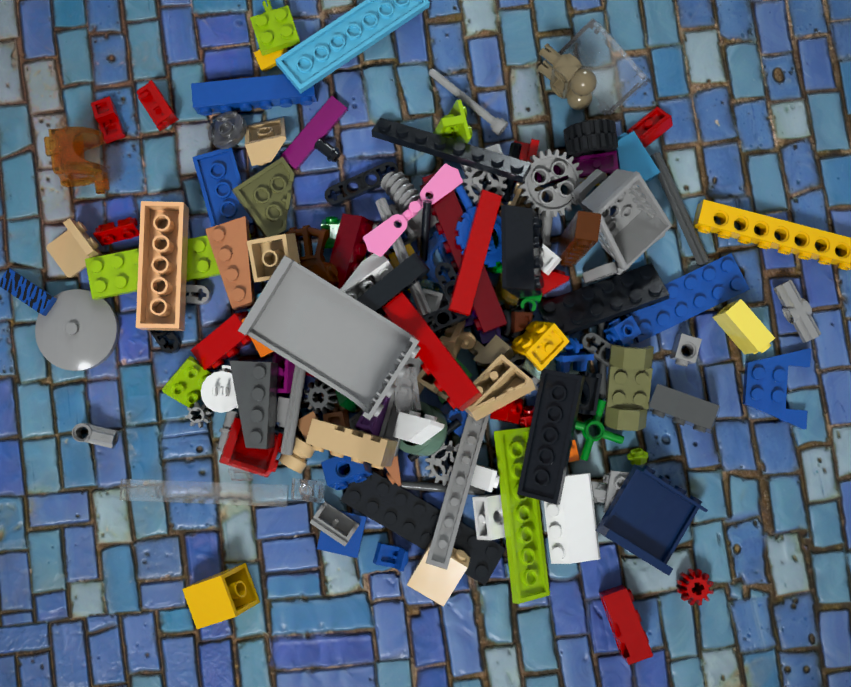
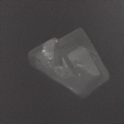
(308, 490)

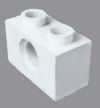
(488, 517)

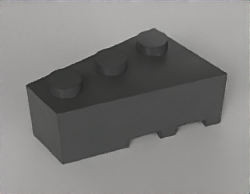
(684, 408)

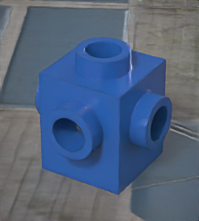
(622, 331)

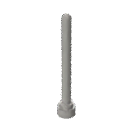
(498, 125)

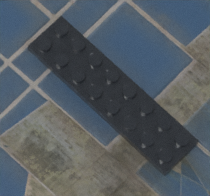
(417, 520)

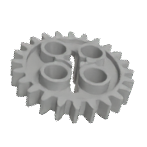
(557, 201)

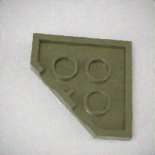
(268, 197)

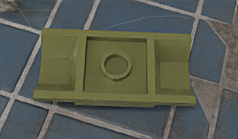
(628, 387)

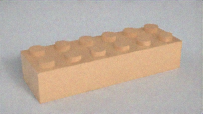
(162, 266)

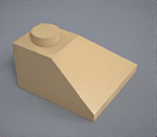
(265, 140)

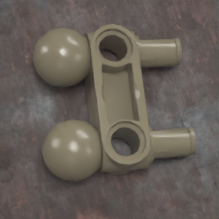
(568, 77)

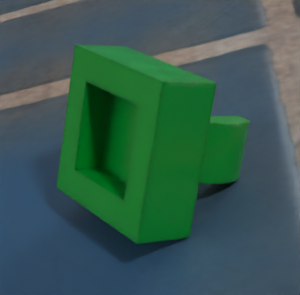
(532, 299)

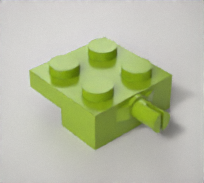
(274, 29)

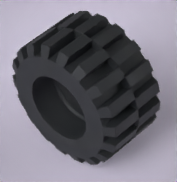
(590, 137)

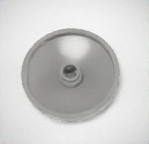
(77, 331)

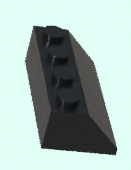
(521, 251)

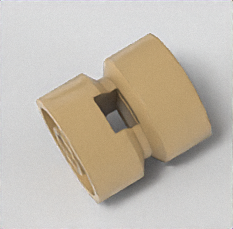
(297, 460)

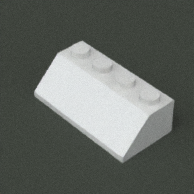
(573, 523)

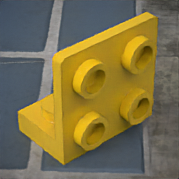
(540, 343)

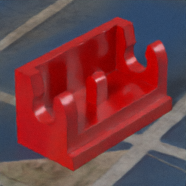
(156, 105)

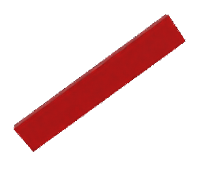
(475, 253)

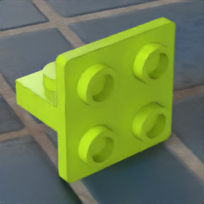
(455, 124)
(187, 382)

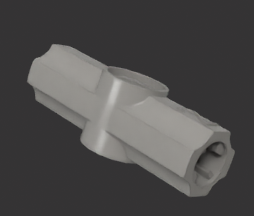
(797, 311)

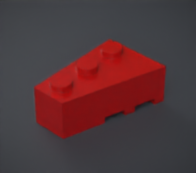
(222, 343)
(626, 624)

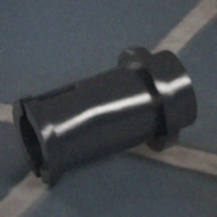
(328, 150)

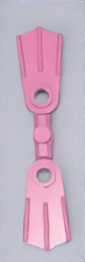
(385, 234)

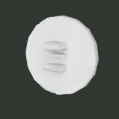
(219, 392)

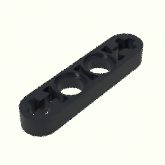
(359, 179)

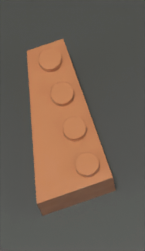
(233, 261)

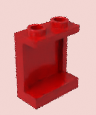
(249, 459)

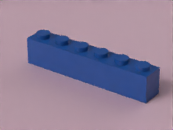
(248, 94)

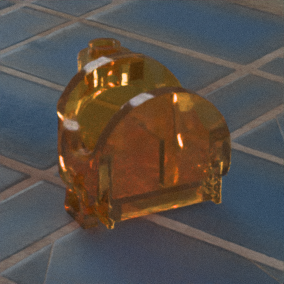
(68, 160)

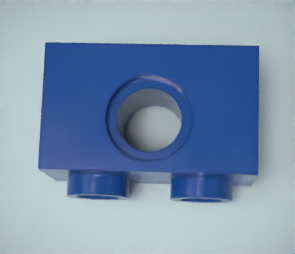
(335, 472)

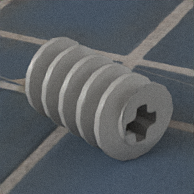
(399, 190)

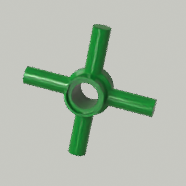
(601, 432)

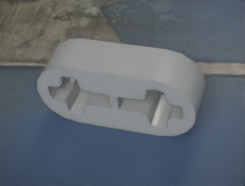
(600, 272)
(191, 299)

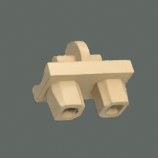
(456, 338)

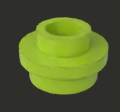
(637, 456)

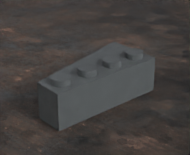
(256, 400)

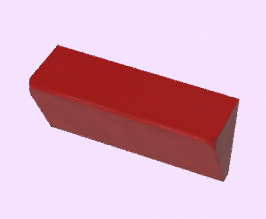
(652, 126)

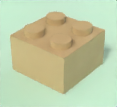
(268, 252)

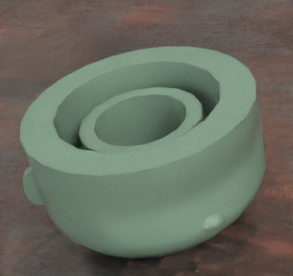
(434, 443)

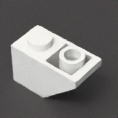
(416, 429)
(485, 478)

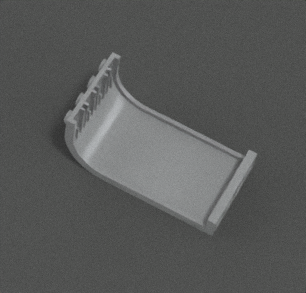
(330, 335)

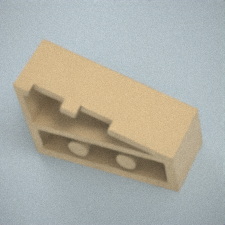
(499, 386)

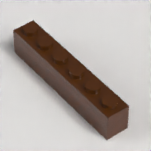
(578, 237)

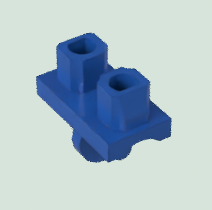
(572, 354)

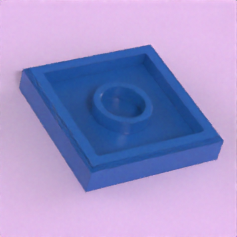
(352, 548)

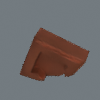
(520, 320)

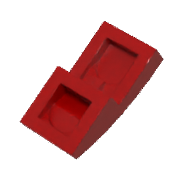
(108, 119)

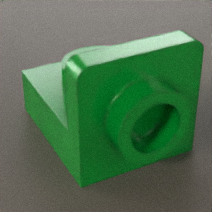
(332, 224)

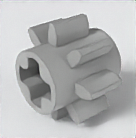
(193, 416)

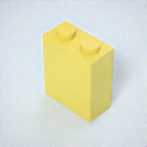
(744, 328)

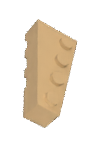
(352, 443)

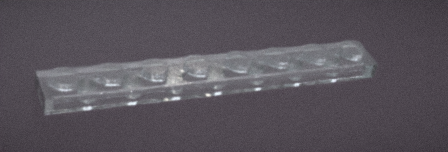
(204, 492)

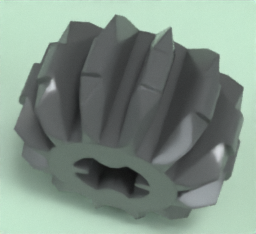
(314, 399)

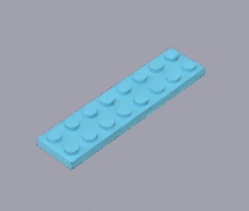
(345, 39)

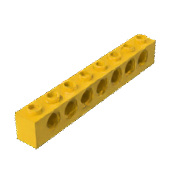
(768, 226)

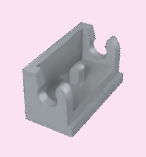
(334, 523)

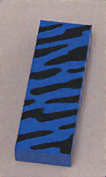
(27, 291)

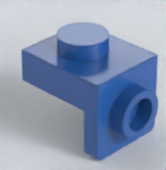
(391, 556)

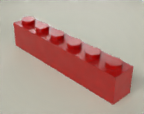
(434, 354)

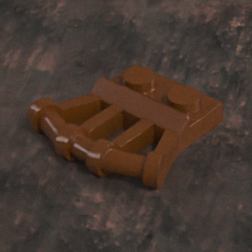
(307, 231)

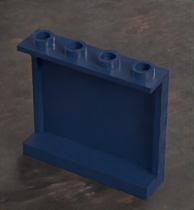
(649, 517)

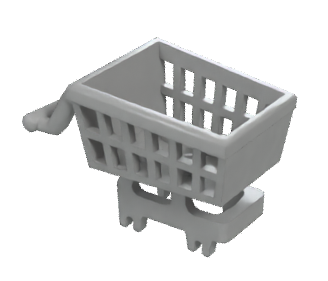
(637, 217)

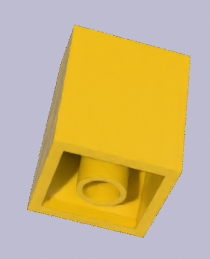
(221, 596)

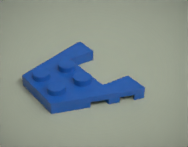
(767, 386)

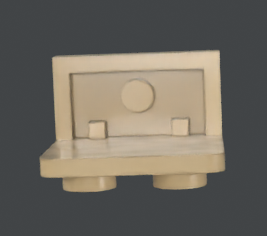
(73, 248)

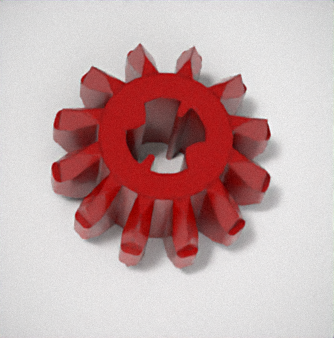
(700, 591)

